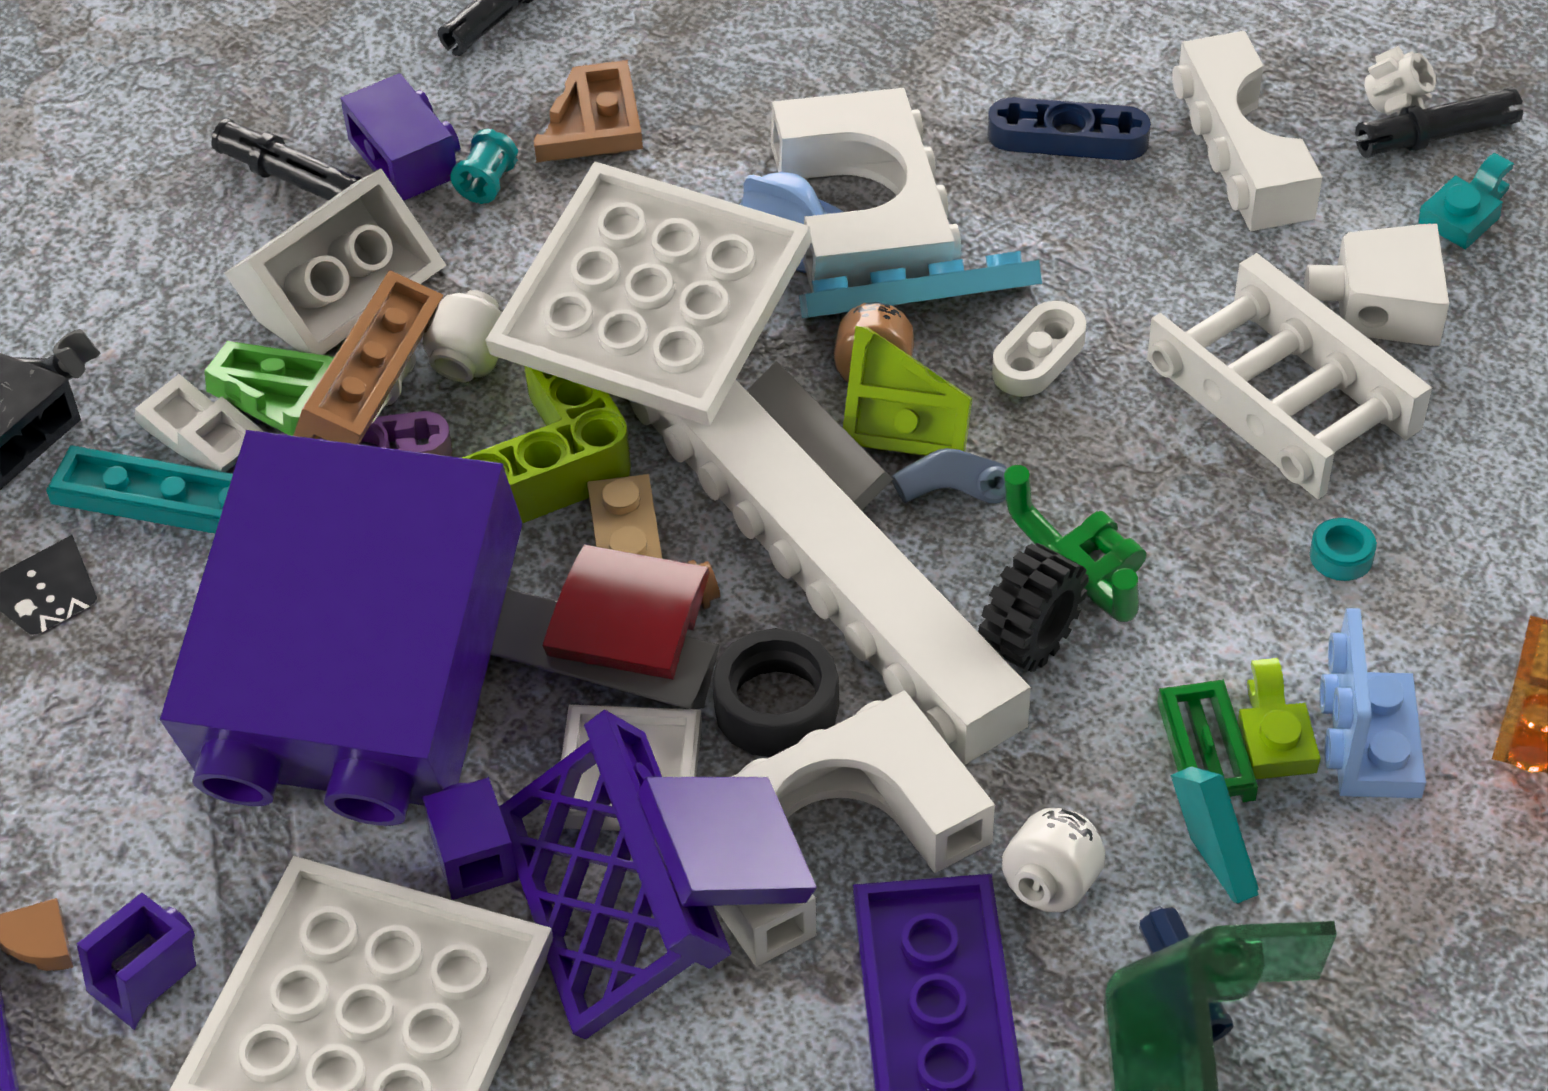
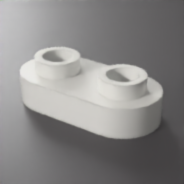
(1039, 348)

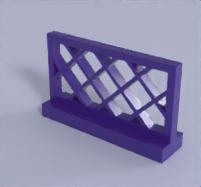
(687, 932)

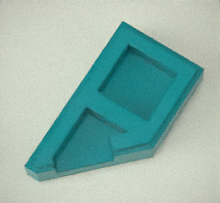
(1215, 830)

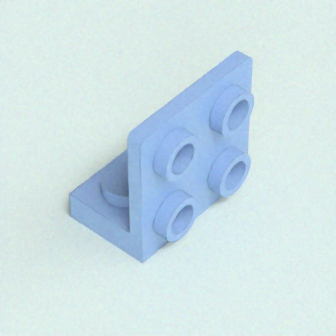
(1373, 719)

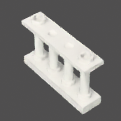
(1320, 338)

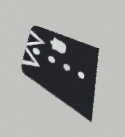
(46, 588)

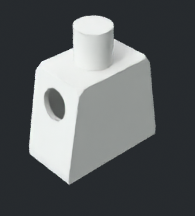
(1388, 283)

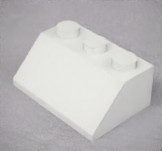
(328, 265)

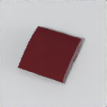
(626, 611)

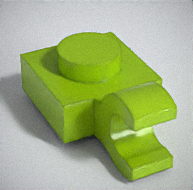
(1276, 733)

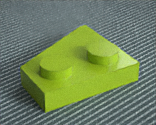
(900, 402)

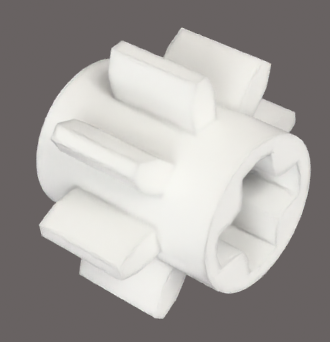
(1399, 81)

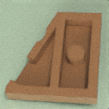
(592, 115)

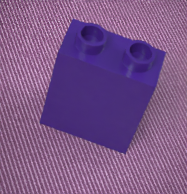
(343, 625)

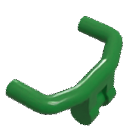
(1112, 577)

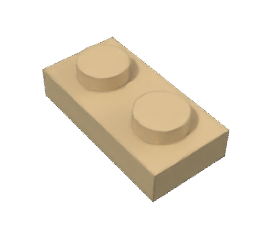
(624, 515)

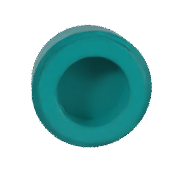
(1342, 549)

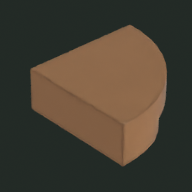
(37, 936)

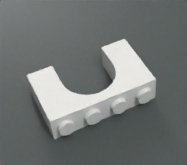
(878, 140)
(879, 757)

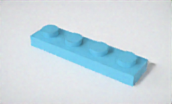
(944, 281)

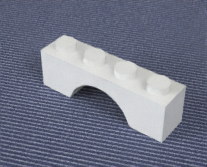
(1265, 174)

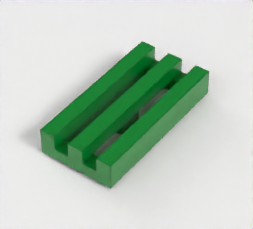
(1244, 780)

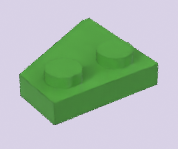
(266, 381)

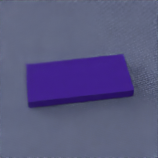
(936, 986)

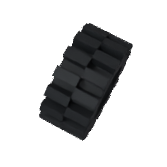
(1033, 606)

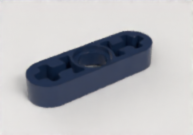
(1086, 143)

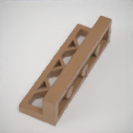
(369, 361)

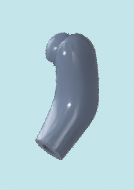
(953, 470)

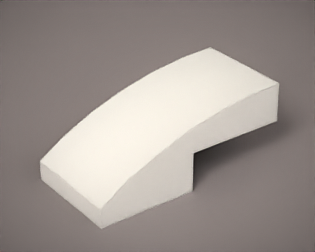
(194, 425)

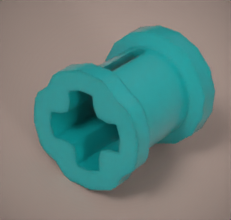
(484, 166)

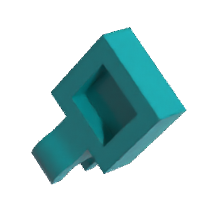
(1466, 208)

